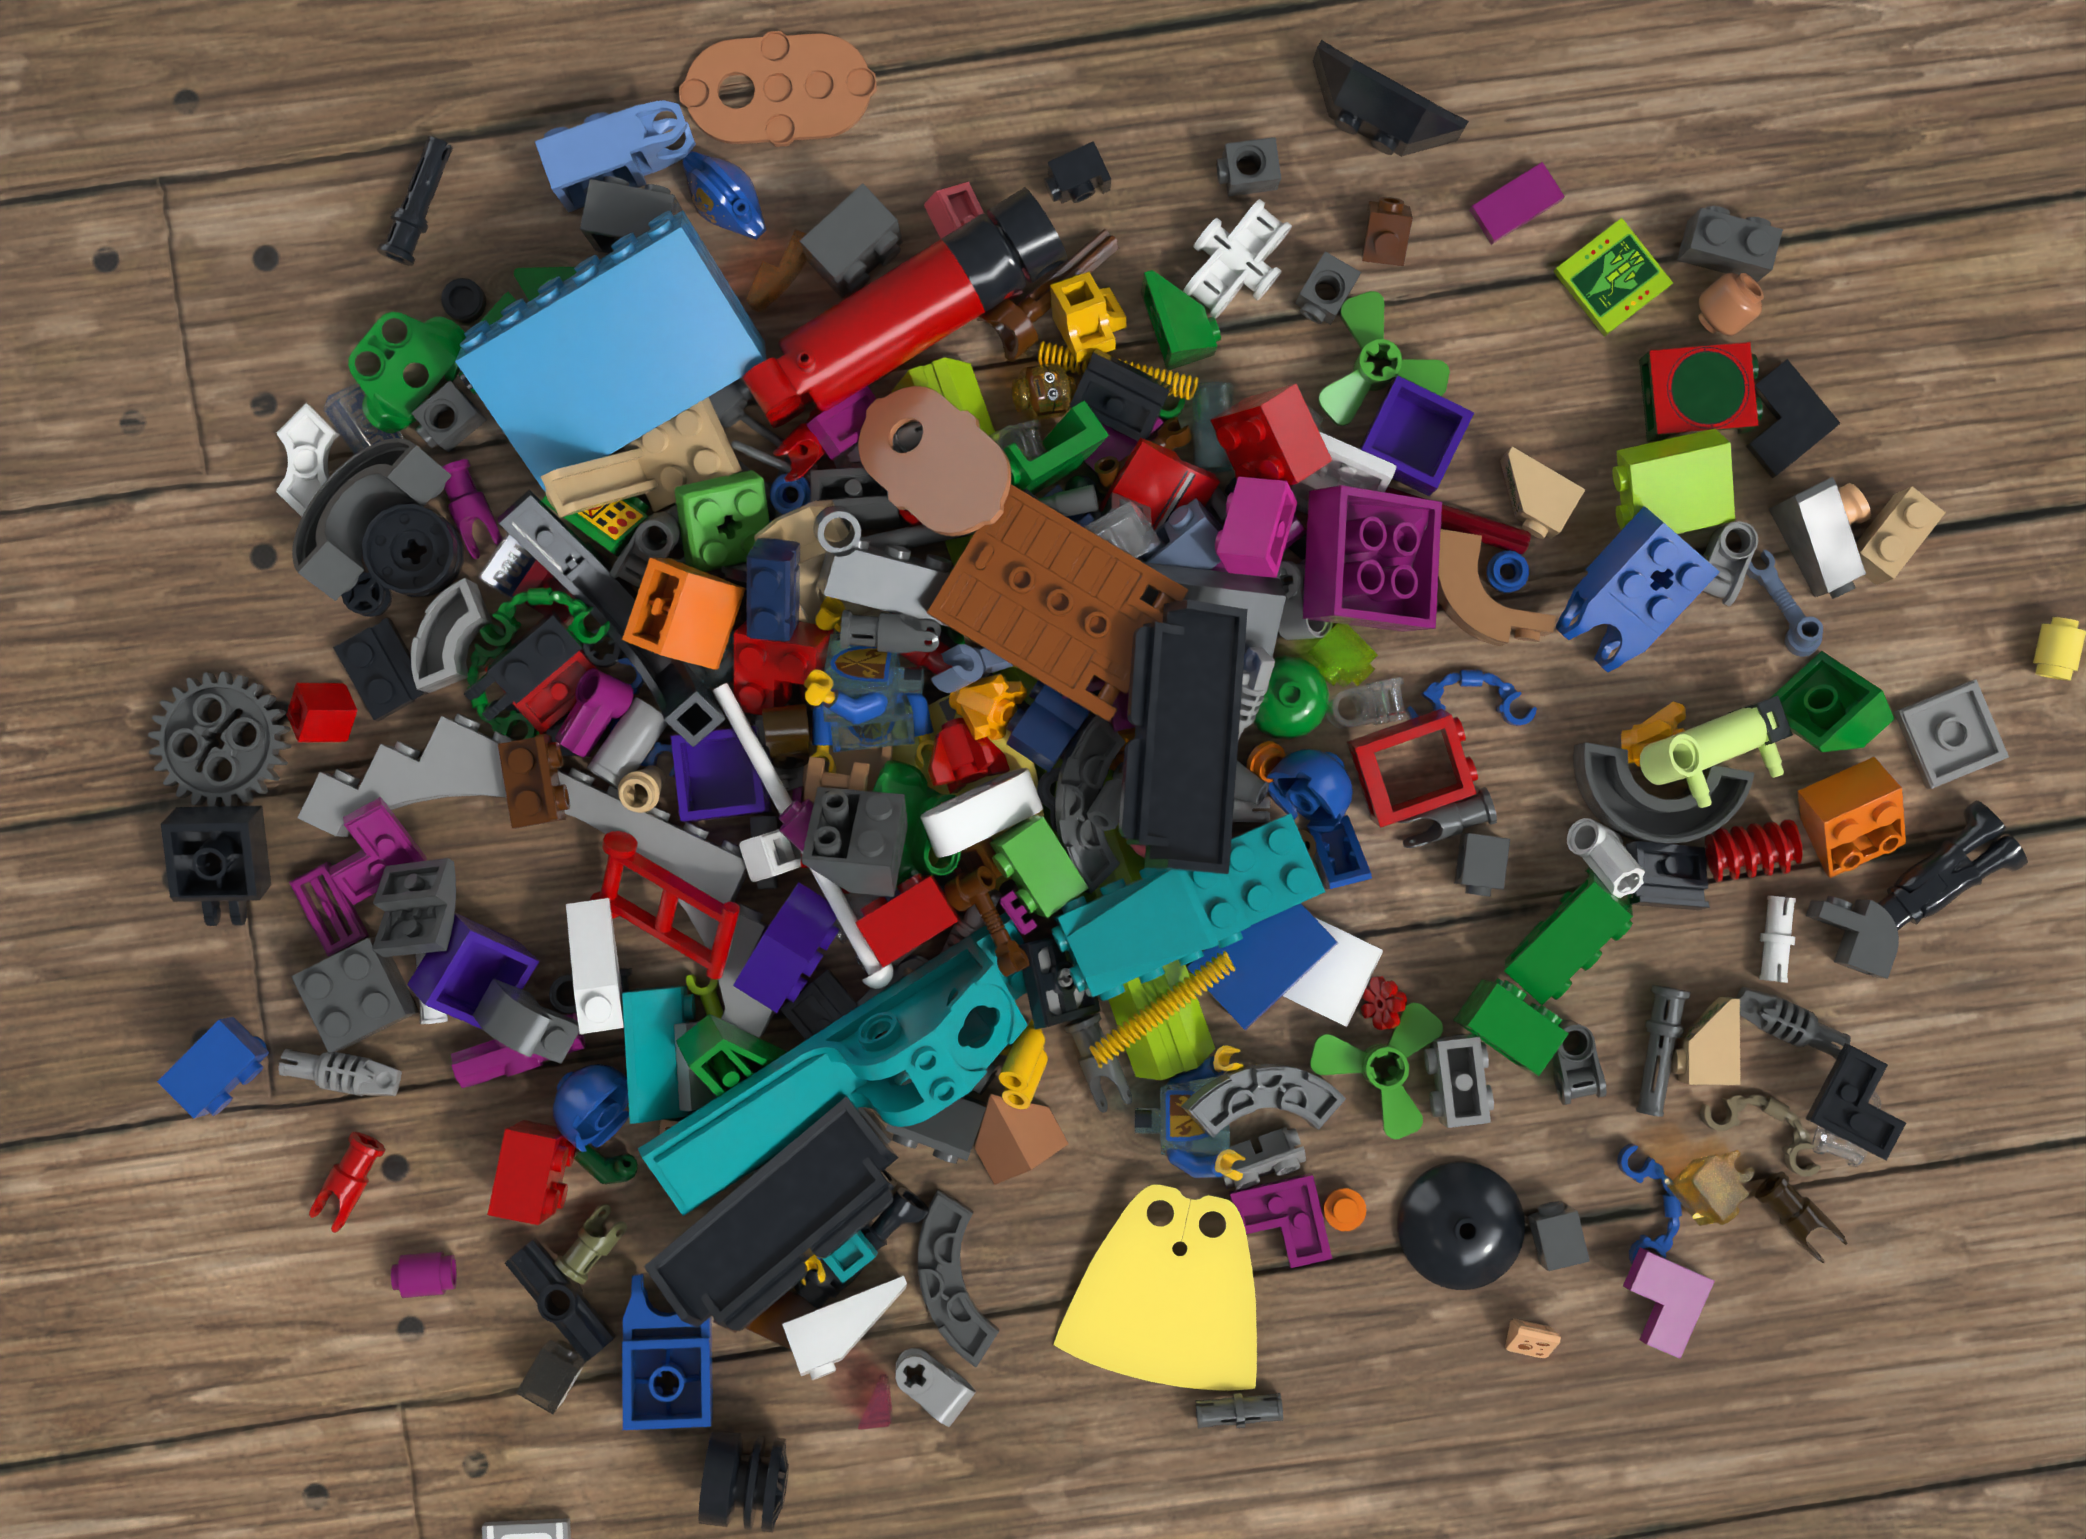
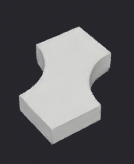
(307, 447)

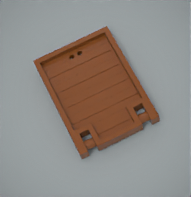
(1053, 600)

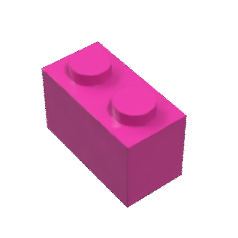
(1256, 527)

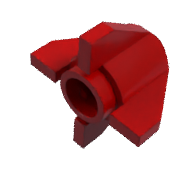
(962, 759)

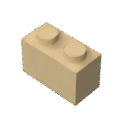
(1897, 534)

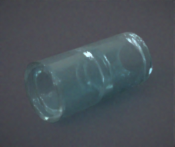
(1209, 401)

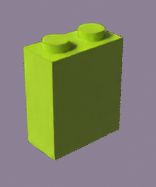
(1679, 480)

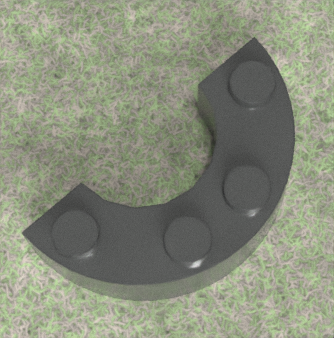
(331, 531)
(1631, 812)

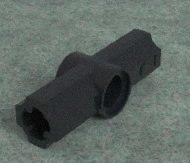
(579, 1322)

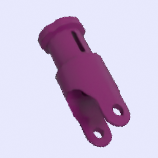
(468, 505)

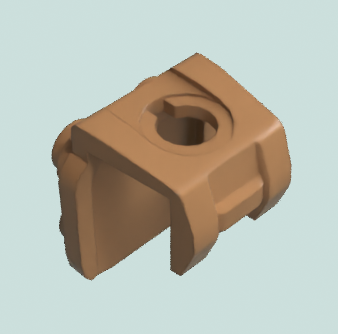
(854, 769)

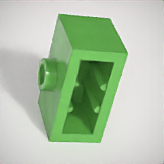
(1037, 866)

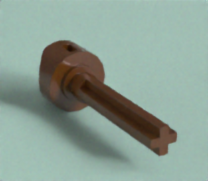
(1015, 321)

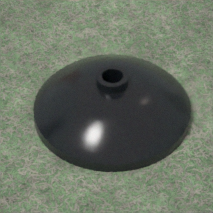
(1439, 1206)

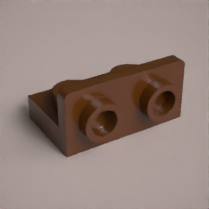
(533, 781)

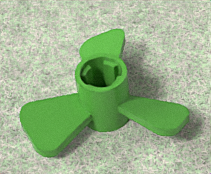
(1365, 321)
(1416, 1030)

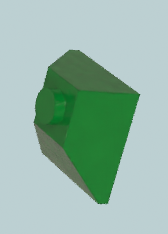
(1178, 322)
(1833, 706)

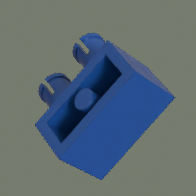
(214, 1068)

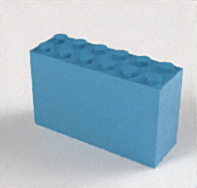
(612, 348)

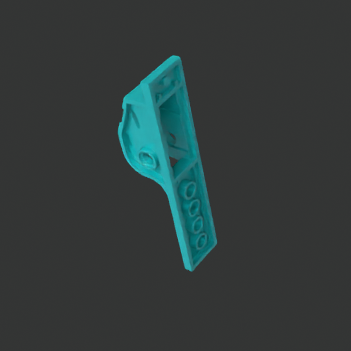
(928, 1040)

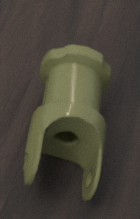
(590, 1245)

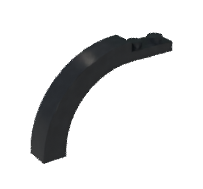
(585, 573)

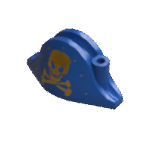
(724, 194)

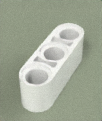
(981, 812)

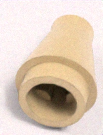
(641, 789)

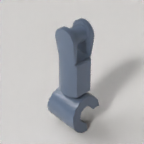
(967, 667)

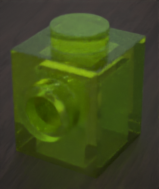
(1343, 656)

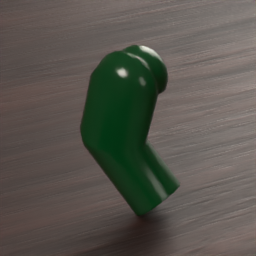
(608, 1169)

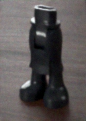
(1949, 872)
(904, 1209)

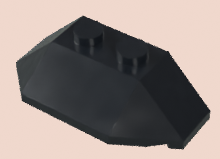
(1380, 107)

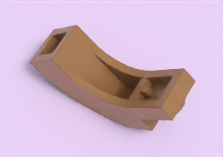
(1469, 604)

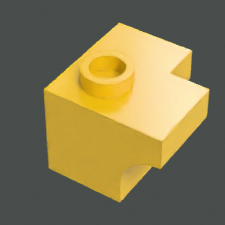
(1086, 315)

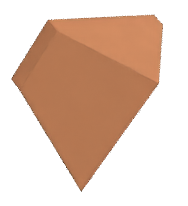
(1016, 1139)

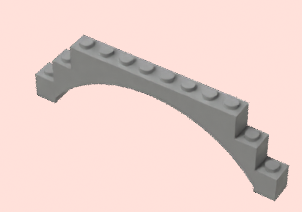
(469, 764)

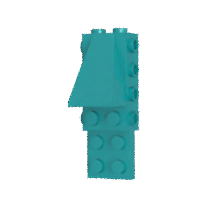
(1183, 912)

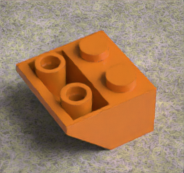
(683, 613)
(1853, 816)

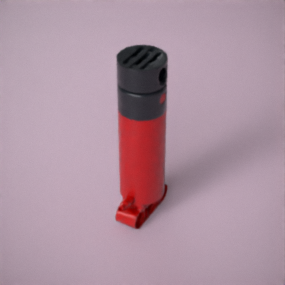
(908, 309)

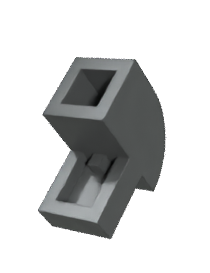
(1869, 934)
(524, 1025)

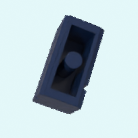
(773, 589)

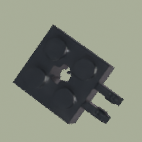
(217, 858)

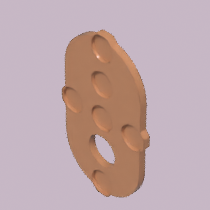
(801, 84)
(954, 474)

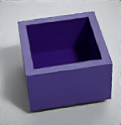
(1416, 434)
(717, 778)
(789, 949)
(460, 976)

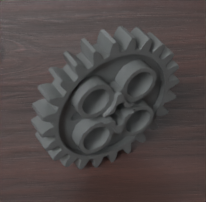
(190, 717)

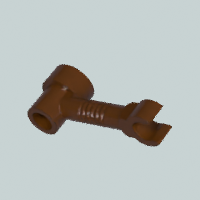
(1169, 436)
(972, 889)

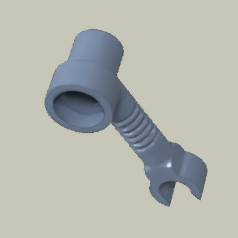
(1795, 640)

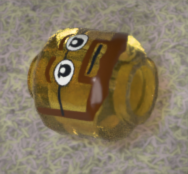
(1043, 391)

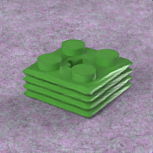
(703, 508)

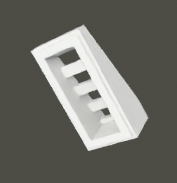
(762, 858)

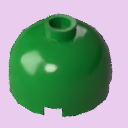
(1294, 699)

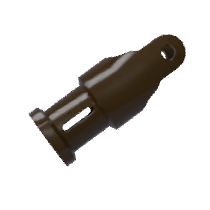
(1797, 1213)

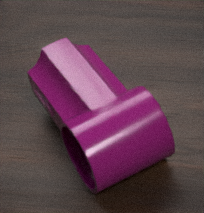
(598, 701)

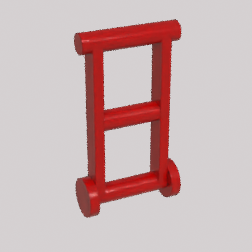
(622, 852)

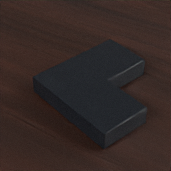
(1799, 415)
(1844, 1104)

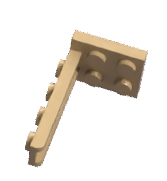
(671, 455)

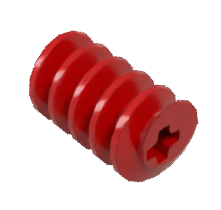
(1752, 848)

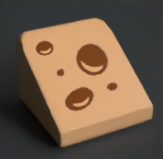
(1531, 1338)

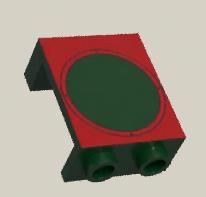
(1699, 390)

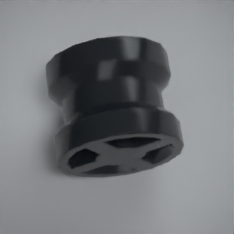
(363, 592)

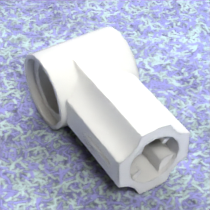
(1606, 856)

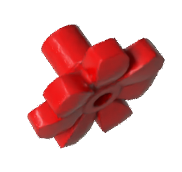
(1383, 1003)

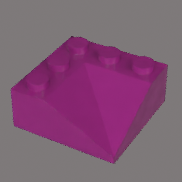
(1372, 559)

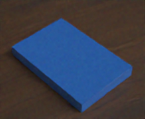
(1268, 962)

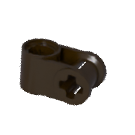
(787, 735)

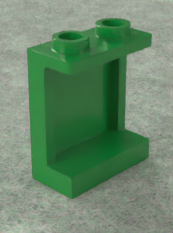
(1067, 447)

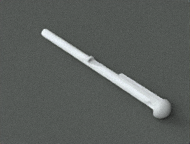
(878, 975)

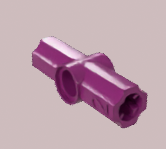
(495, 1059)

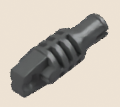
(1789, 1021)

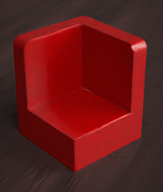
(321, 712)

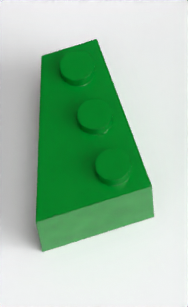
(1569, 939)
(724, 1053)

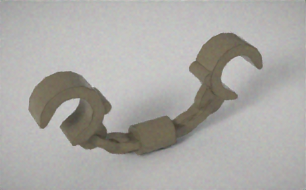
(1774, 1108)

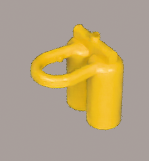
(1023, 1067)

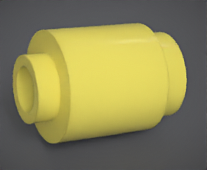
(2059, 649)

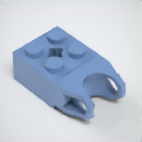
(612, 145)

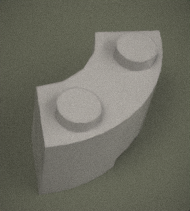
(445, 636)

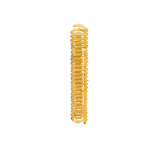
(1150, 371)
(1160, 1010)

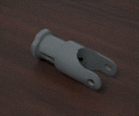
(888, 632)
(1453, 818)
(1085, 1033)

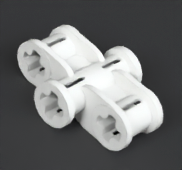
(1237, 258)

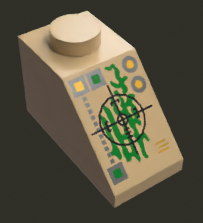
(1538, 494)
(1711, 1046)

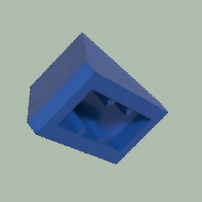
(1340, 856)

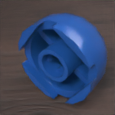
(1313, 786)
(591, 1105)

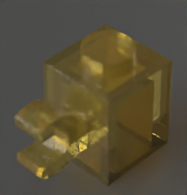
(1712, 1188)

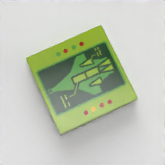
(1613, 277)

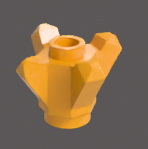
(988, 705)
(1656, 728)

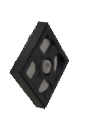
(1050, 986)

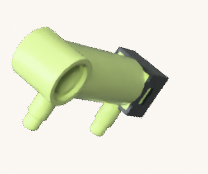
(1717, 741)

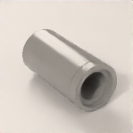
(628, 742)

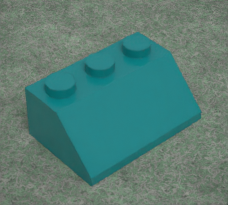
(652, 1050)

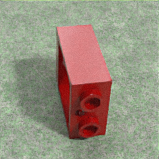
(1371, 780)

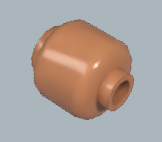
(1730, 304)

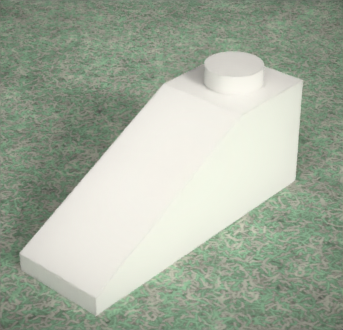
(595, 966)
(832, 1331)

